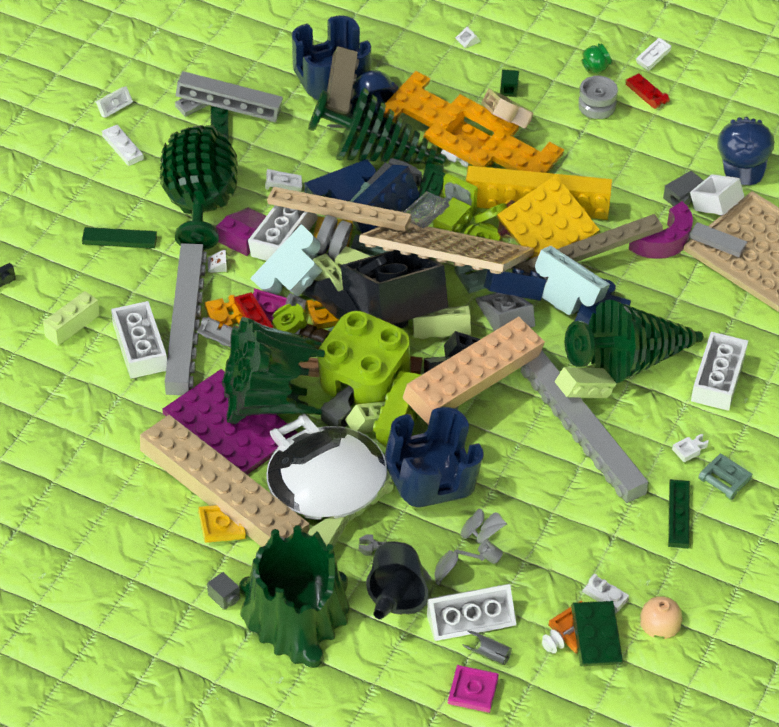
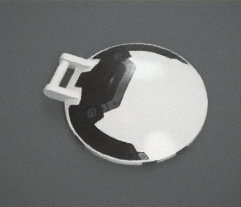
(325, 469)

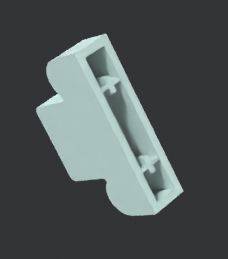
(290, 265)
(568, 282)

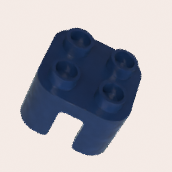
(314, 62)
(433, 464)

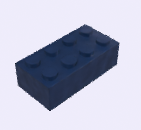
(391, 191)

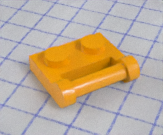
(320, 318)

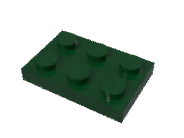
(596, 633)

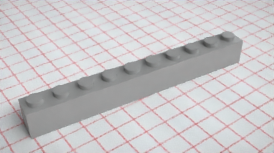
(184, 320)
(586, 430)

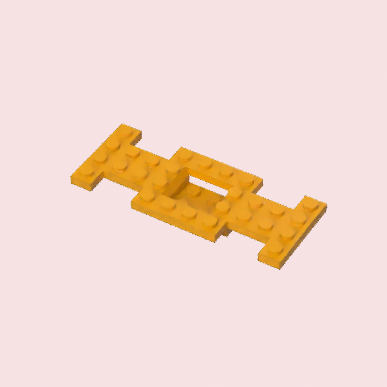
(464, 140)

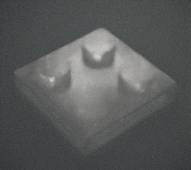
(426, 209)

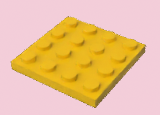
(547, 218)

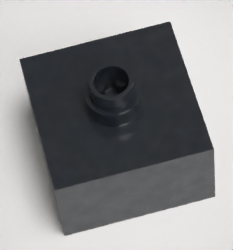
(398, 289)

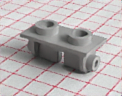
(210, 329)

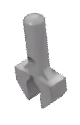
(372, 544)

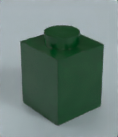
(509, 83)

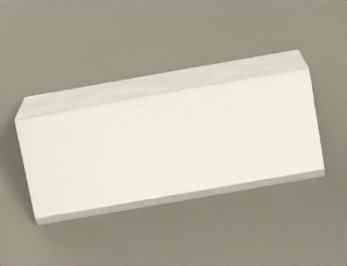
(471, 611)

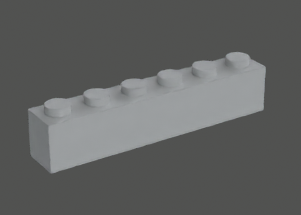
(229, 96)

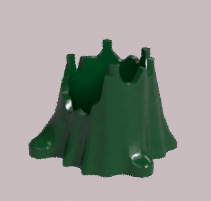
(261, 371)
(295, 595)

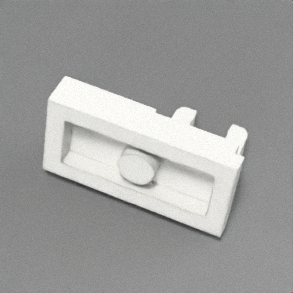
(653, 54)
(114, 101)
(283, 180)
(600, 589)

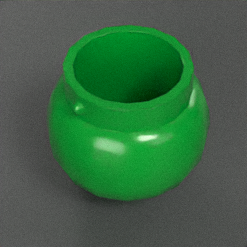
(596, 58)

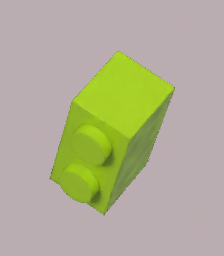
(454, 216)

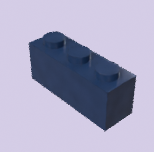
(516, 283)

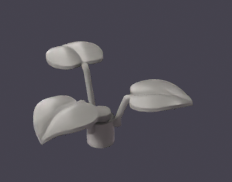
(486, 548)

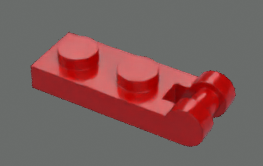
(647, 91)

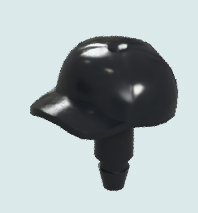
(398, 580)

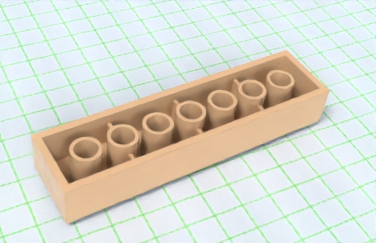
(474, 369)

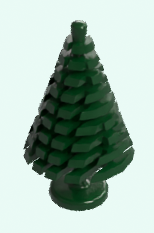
(372, 131)
(625, 340)

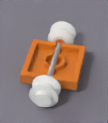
(561, 632)

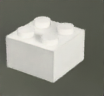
(717, 194)

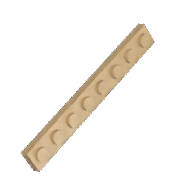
(339, 209)

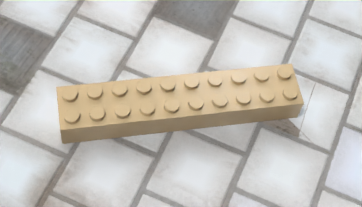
(218, 481)

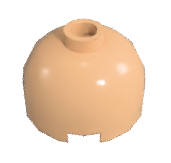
(661, 617)

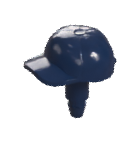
(376, 83)
(745, 149)

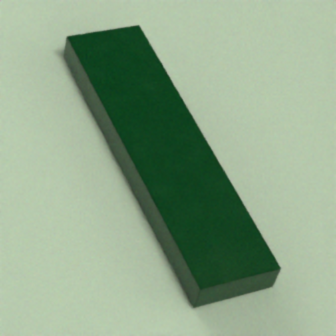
(119, 237)
(678, 514)

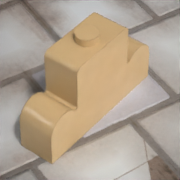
(507, 109)

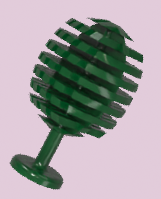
(198, 176)

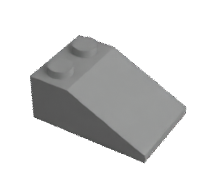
(503, 308)

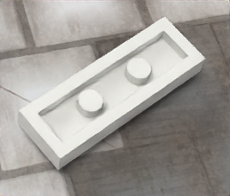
(122, 145)

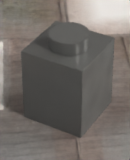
(223, 591)

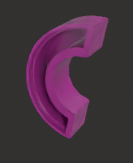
(670, 240)

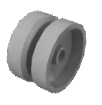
(597, 97)
(334, 237)

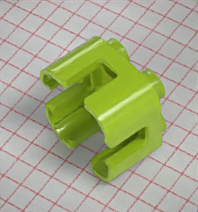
(364, 356)

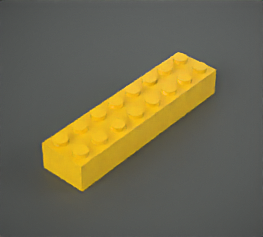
(504, 185)

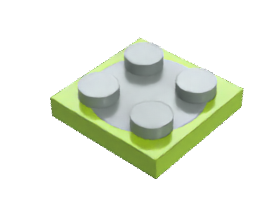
(461, 190)

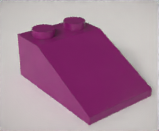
(238, 228)

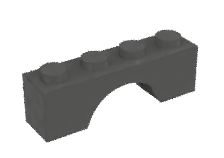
(338, 408)

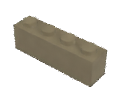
(341, 80)

